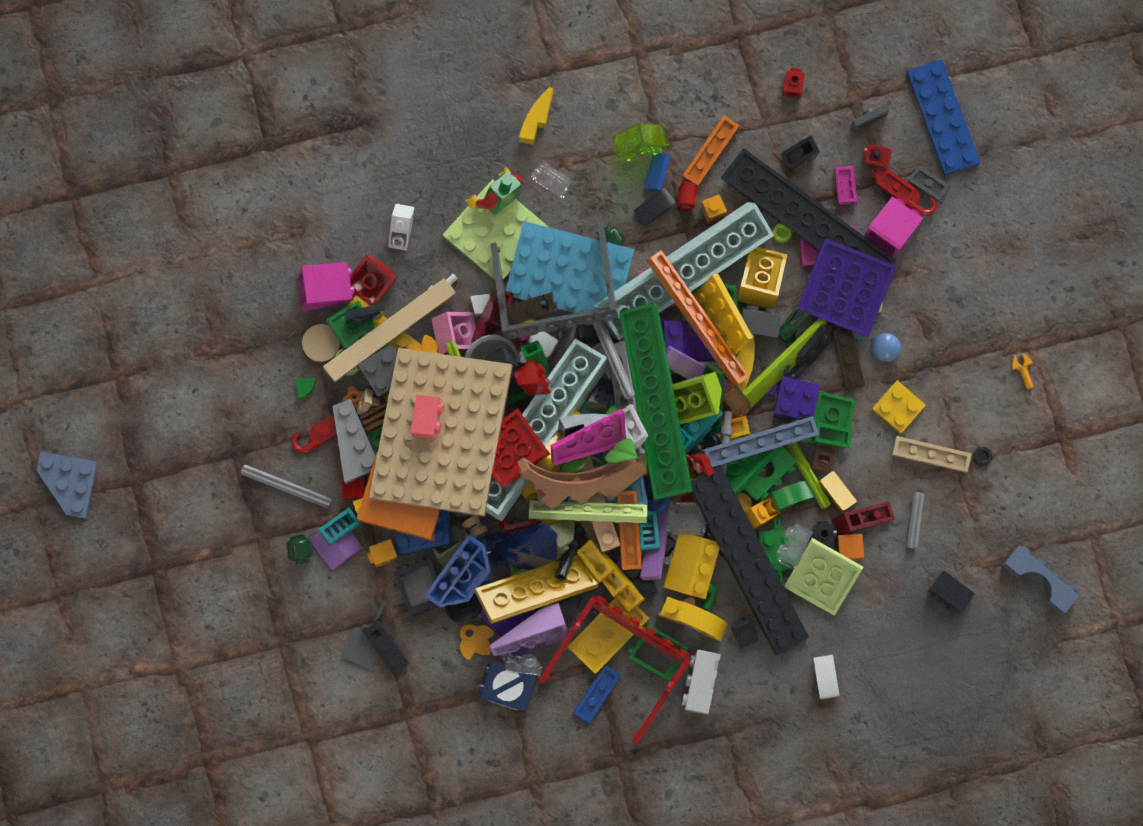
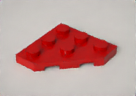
(516, 442)

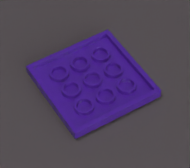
(846, 287)

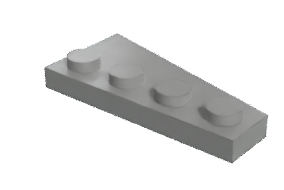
(354, 446)

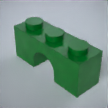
(781, 464)

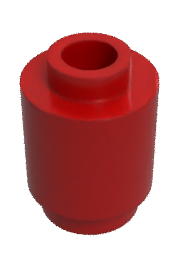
(687, 196)

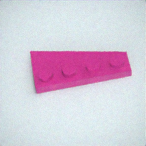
(591, 439)

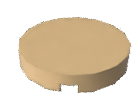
(320, 343)

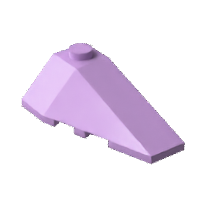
(543, 626)

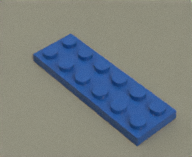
(943, 117)

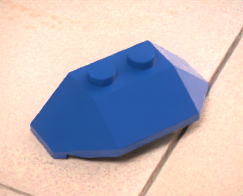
(461, 574)

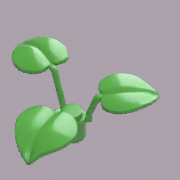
(621, 452)

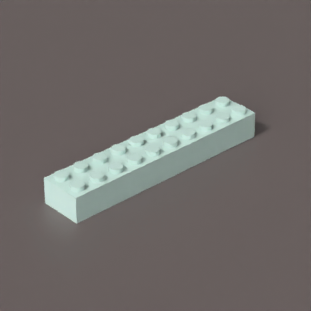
(694, 262)
(570, 386)

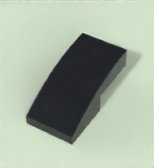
(655, 206)

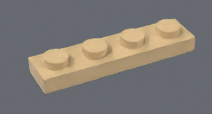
(931, 454)

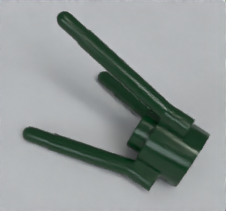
(787, 333)

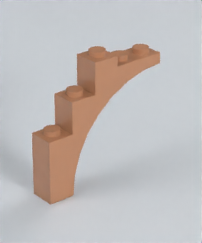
(581, 486)

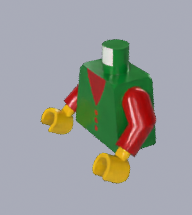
(499, 194)

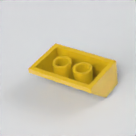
(691, 565)

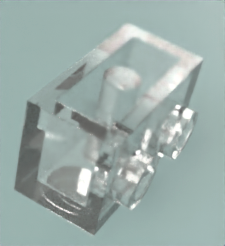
(794, 545)

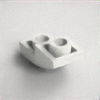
(826, 677)

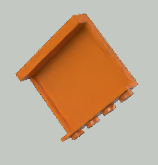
(398, 517)

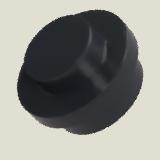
(712, 439)

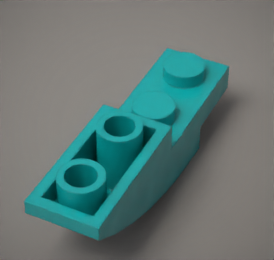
(696, 430)

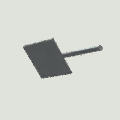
(359, 648)

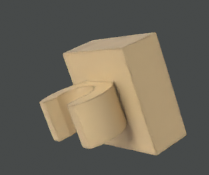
(366, 402)

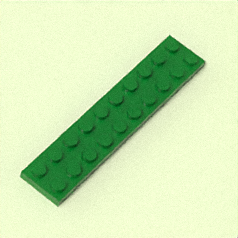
(655, 401)

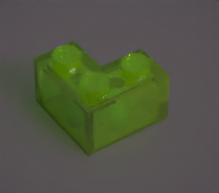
(640, 140)

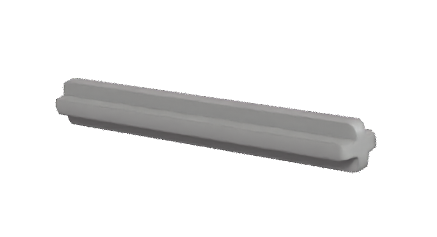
(614, 359)
(286, 486)

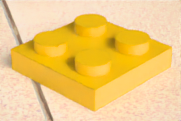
(898, 407)

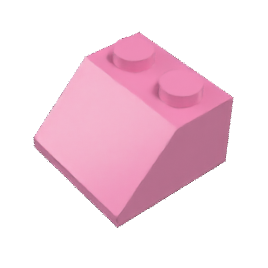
(454, 327)

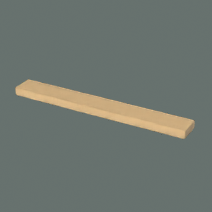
(389, 330)

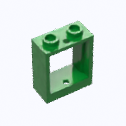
(672, 667)

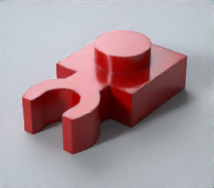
(701, 464)

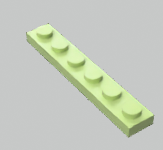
(590, 512)

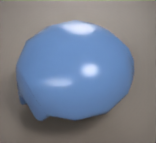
(885, 347)

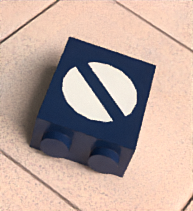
(507, 688)

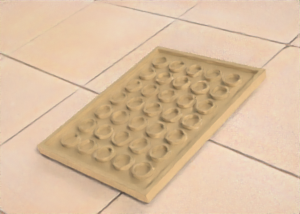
(458, 465)

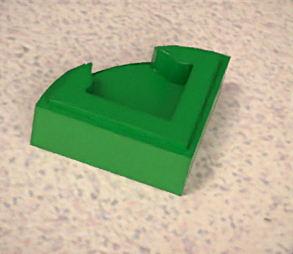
(304, 387)

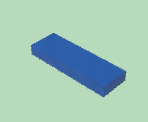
(597, 694)

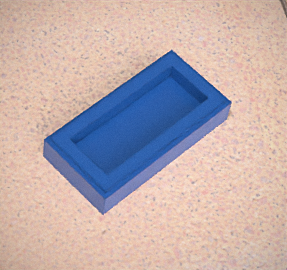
(657, 172)

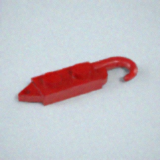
(901, 189)
(318, 434)

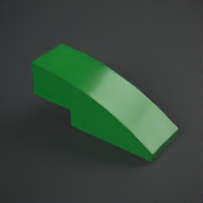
(830, 435)

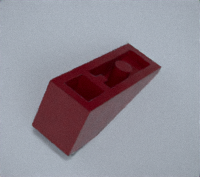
(863, 518)

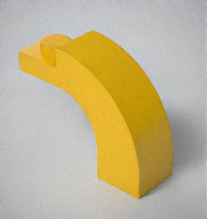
(695, 617)

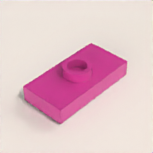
(845, 185)

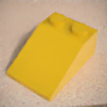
(762, 277)

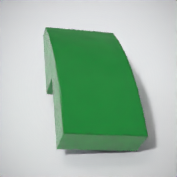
(792, 495)

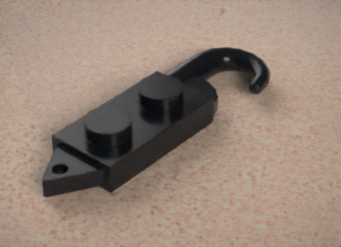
(812, 350)

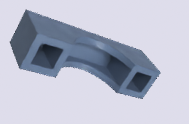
(1059, 594)

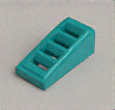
(350, 516)
(651, 516)

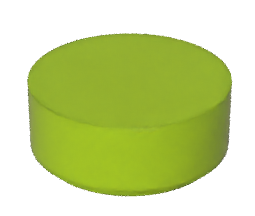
(781, 233)

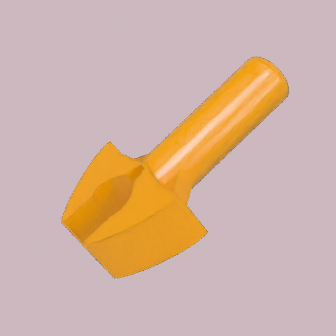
(1023, 369)

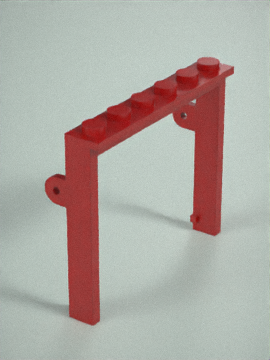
(632, 625)

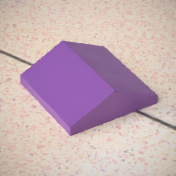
(340, 550)

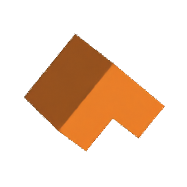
(851, 546)

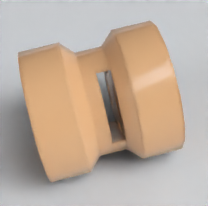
(474, 526)

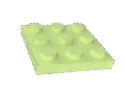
(823, 576)

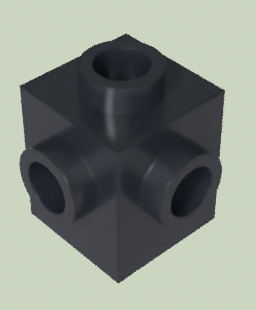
(827, 530)

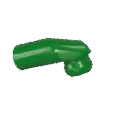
(711, 597)

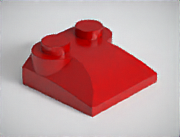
(372, 279)

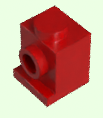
(793, 89)
(885, 152)

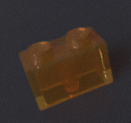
(736, 402)

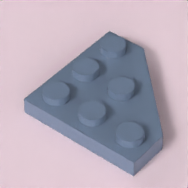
(69, 481)

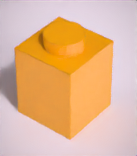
(713, 208)
(382, 553)

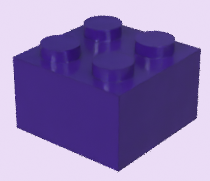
(796, 399)

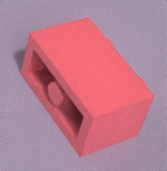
(426, 417)

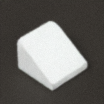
(479, 303)

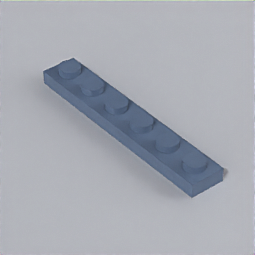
(762, 442)

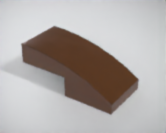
(823, 458)

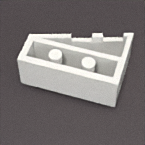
(701, 682)

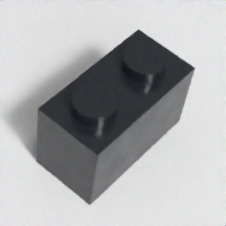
(950, 592)

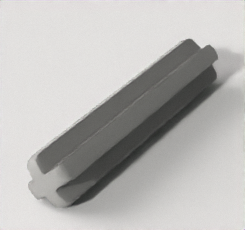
(915, 520)

